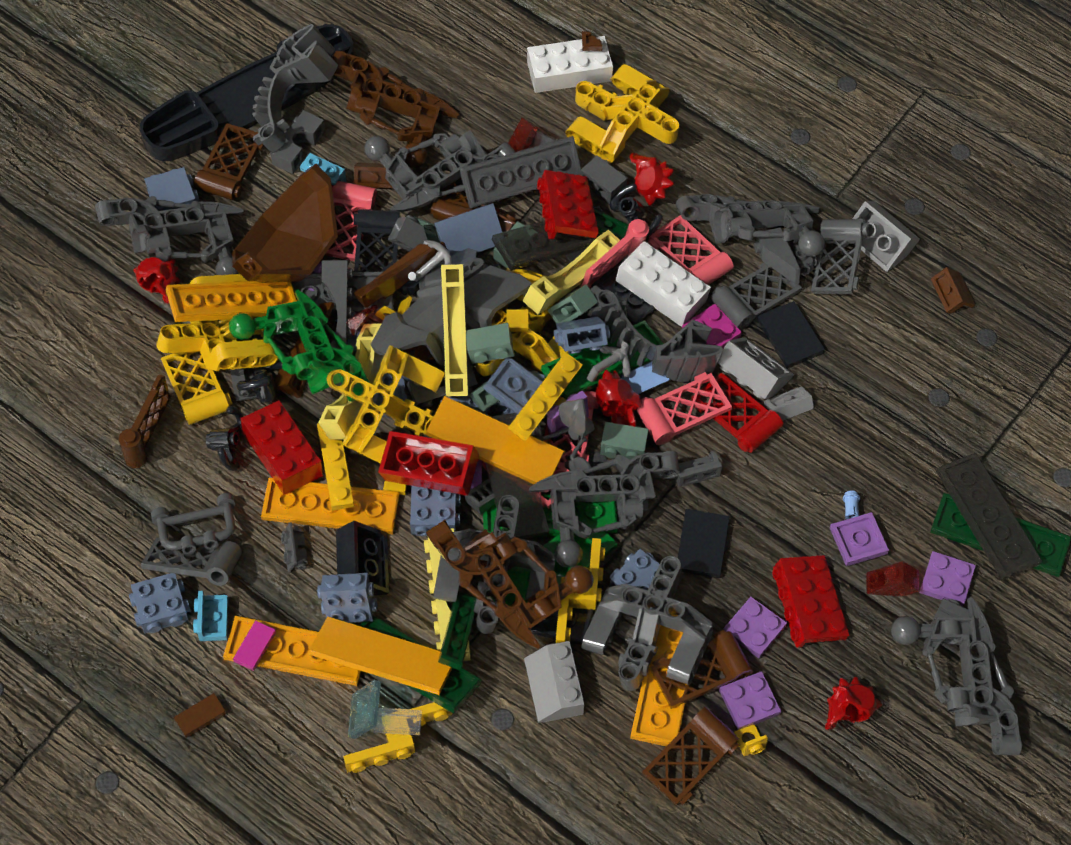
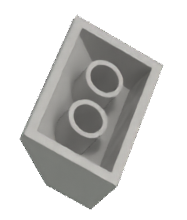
(887, 238)
(753, 368)
(554, 682)

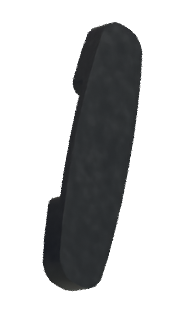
(197, 119)

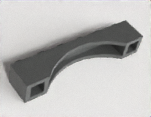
(336, 283)

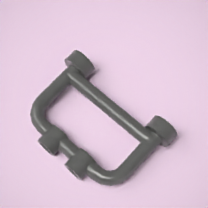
(210, 539)

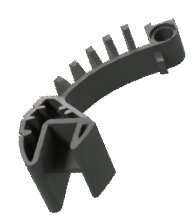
(299, 60)
(677, 359)

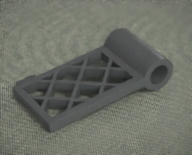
(840, 233)
(735, 304)
(217, 565)

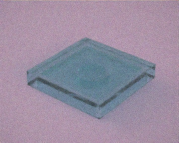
(364, 709)

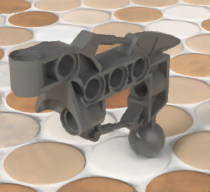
(414, 189)
(739, 218)
(155, 239)
(630, 504)
(970, 634)

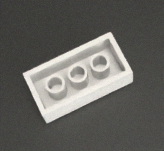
(566, 65)
(663, 283)

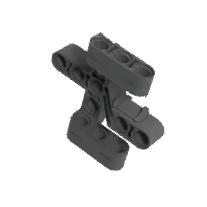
(448, 579)
(695, 627)

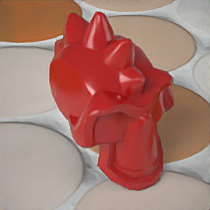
(651, 177)
(155, 274)
(617, 399)
(851, 703)

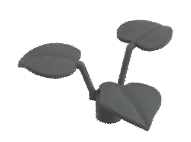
(572, 415)

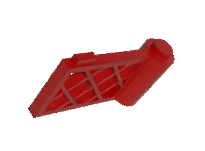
(758, 427)

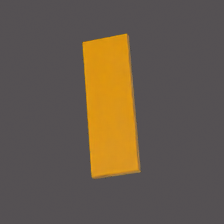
(226, 299)
(495, 443)
(312, 507)
(290, 652)
(380, 655)
(654, 718)

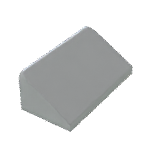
(790, 403)

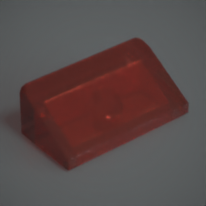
(523, 135)
(357, 321)

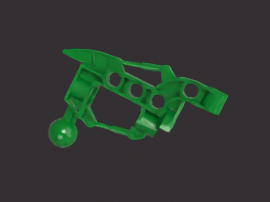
(311, 324)

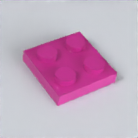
(721, 325)

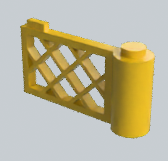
(203, 403)

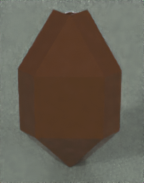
(291, 233)

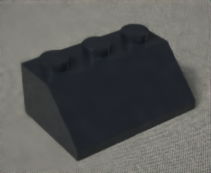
(363, 551)

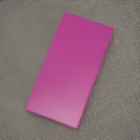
(254, 645)

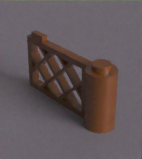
(223, 183)
(448, 208)
(136, 438)
(729, 659)
(715, 737)

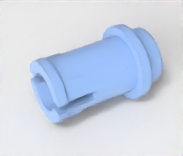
(851, 501)

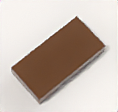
(199, 715)

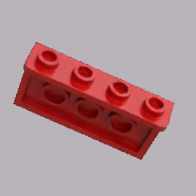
(567, 204)
(809, 600)

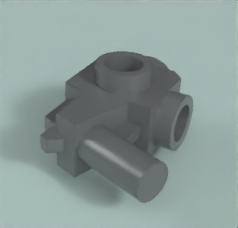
(805, 262)

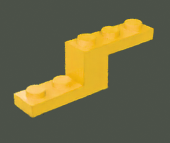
(545, 396)
(335, 471)
(582, 601)
(397, 745)

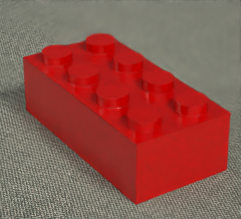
(281, 447)
(429, 463)

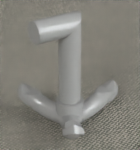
(442, 255)
(619, 354)

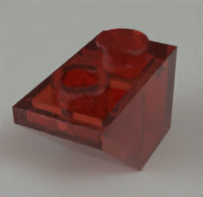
(893, 580)

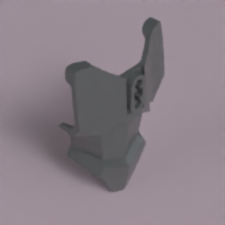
(485, 293)

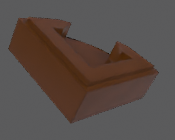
(590, 42)

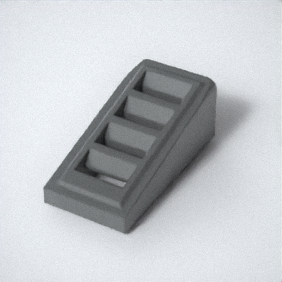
(478, 491)

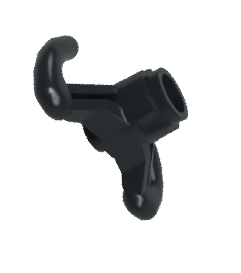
(631, 208)
(261, 383)
(226, 440)

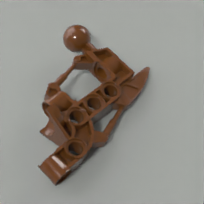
(371, 92)
(521, 613)

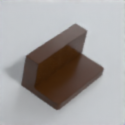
(370, 175)
(952, 290)

